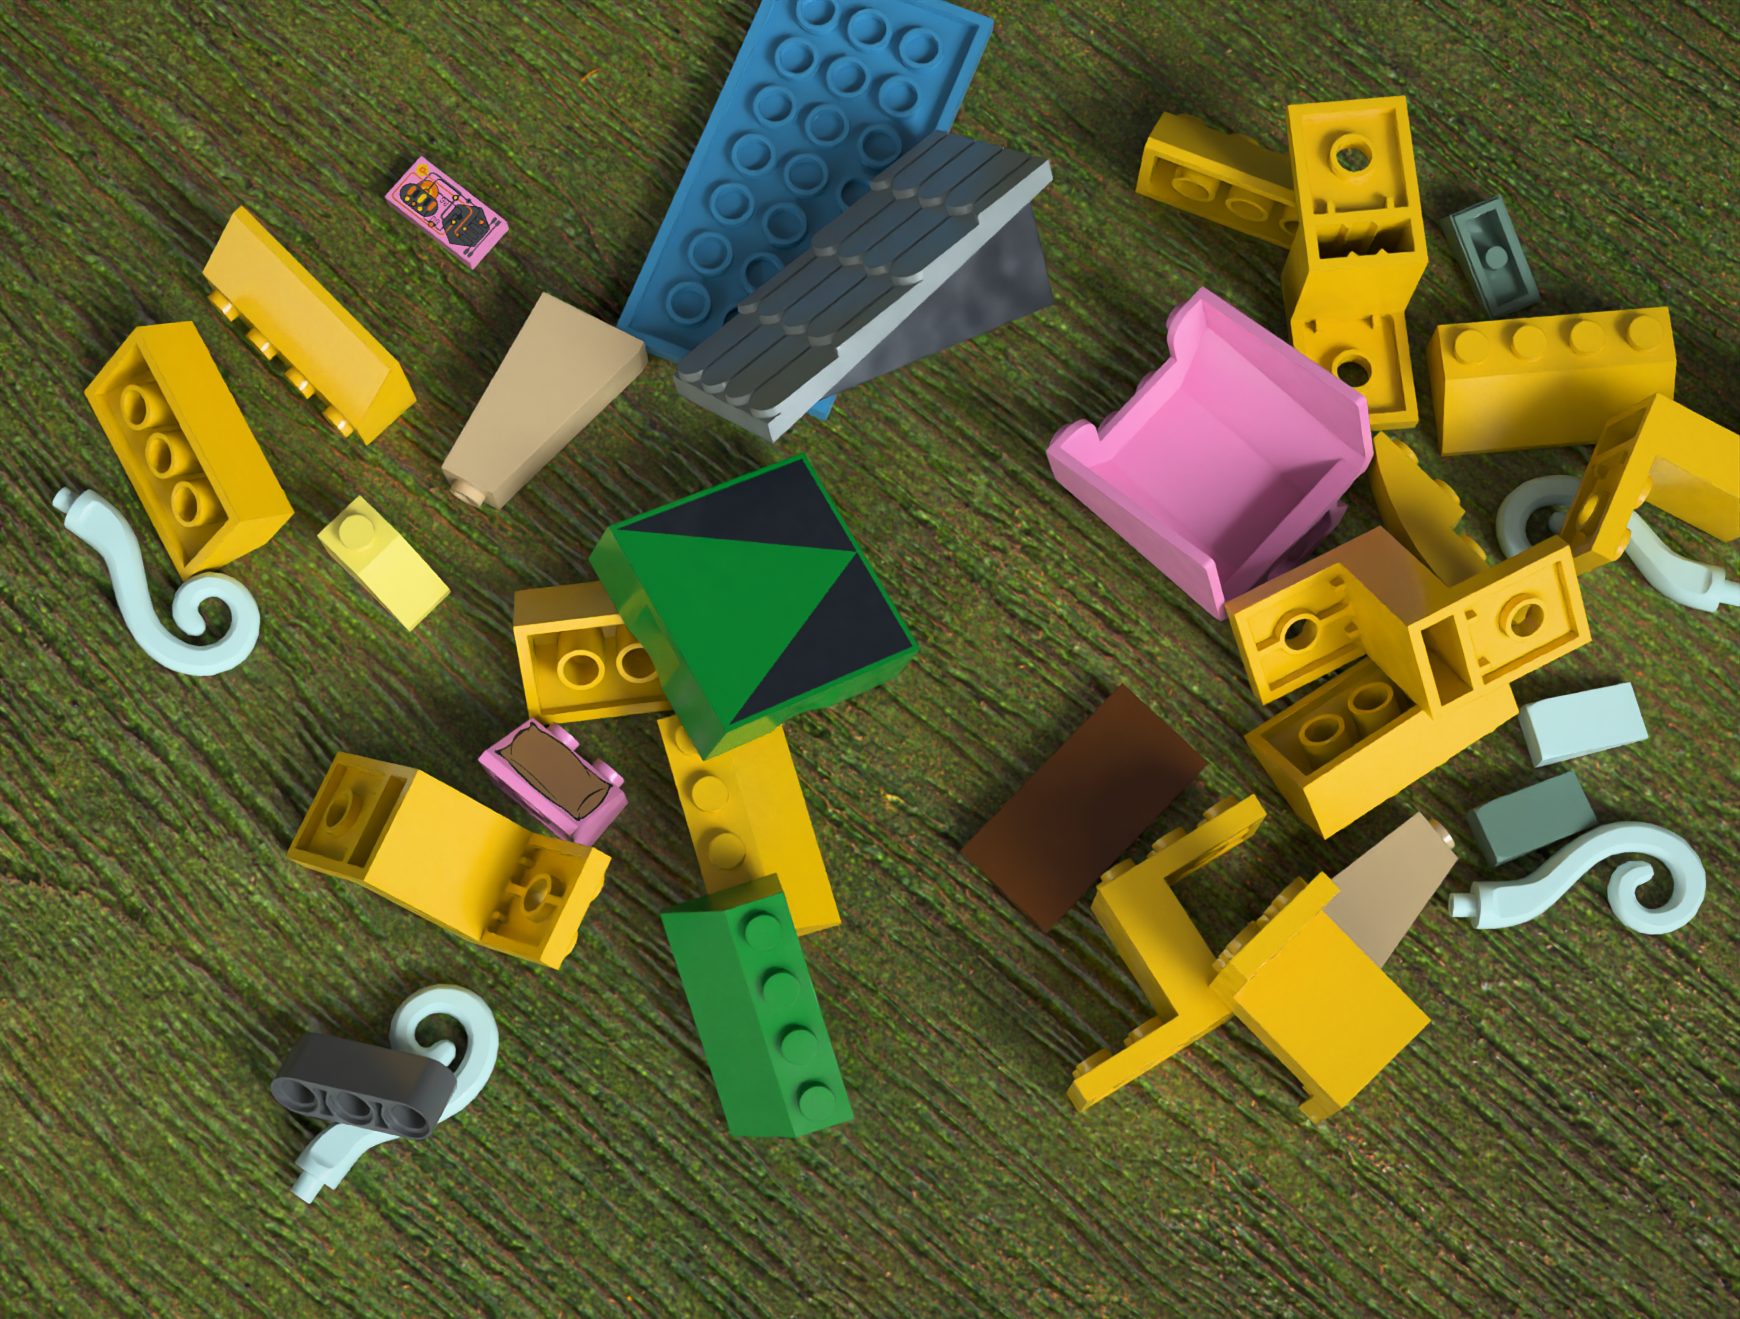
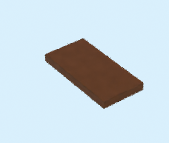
(1083, 808)

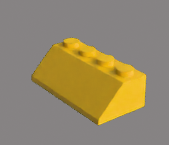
(1220, 178)
(306, 329)
(1545, 377)
(187, 448)
(581, 657)
(1363, 744)
(751, 821)

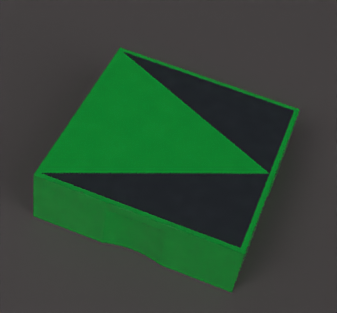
(752, 604)

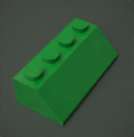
(757, 1011)

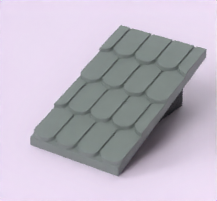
(897, 276)

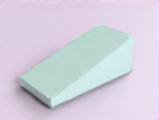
(1581, 723)

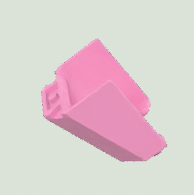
(1221, 456)

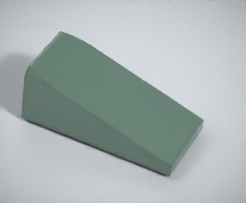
(1491, 257)
(1530, 819)

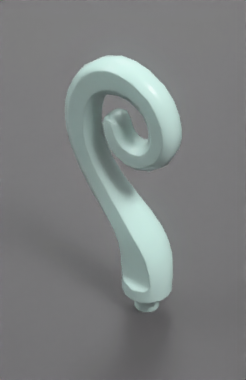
(111, 535)
(1673, 575)
(1520, 900)
(340, 1145)

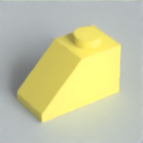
(383, 563)

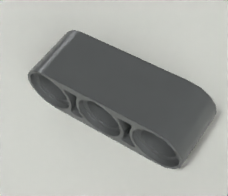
(364, 1085)

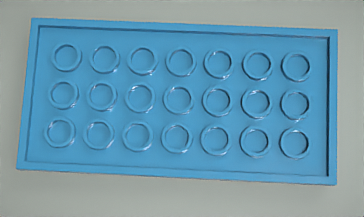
(795, 138)

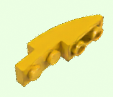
(1423, 515)

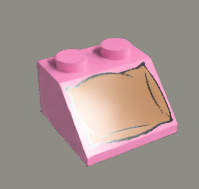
(554, 782)

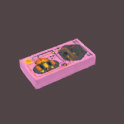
(446, 212)

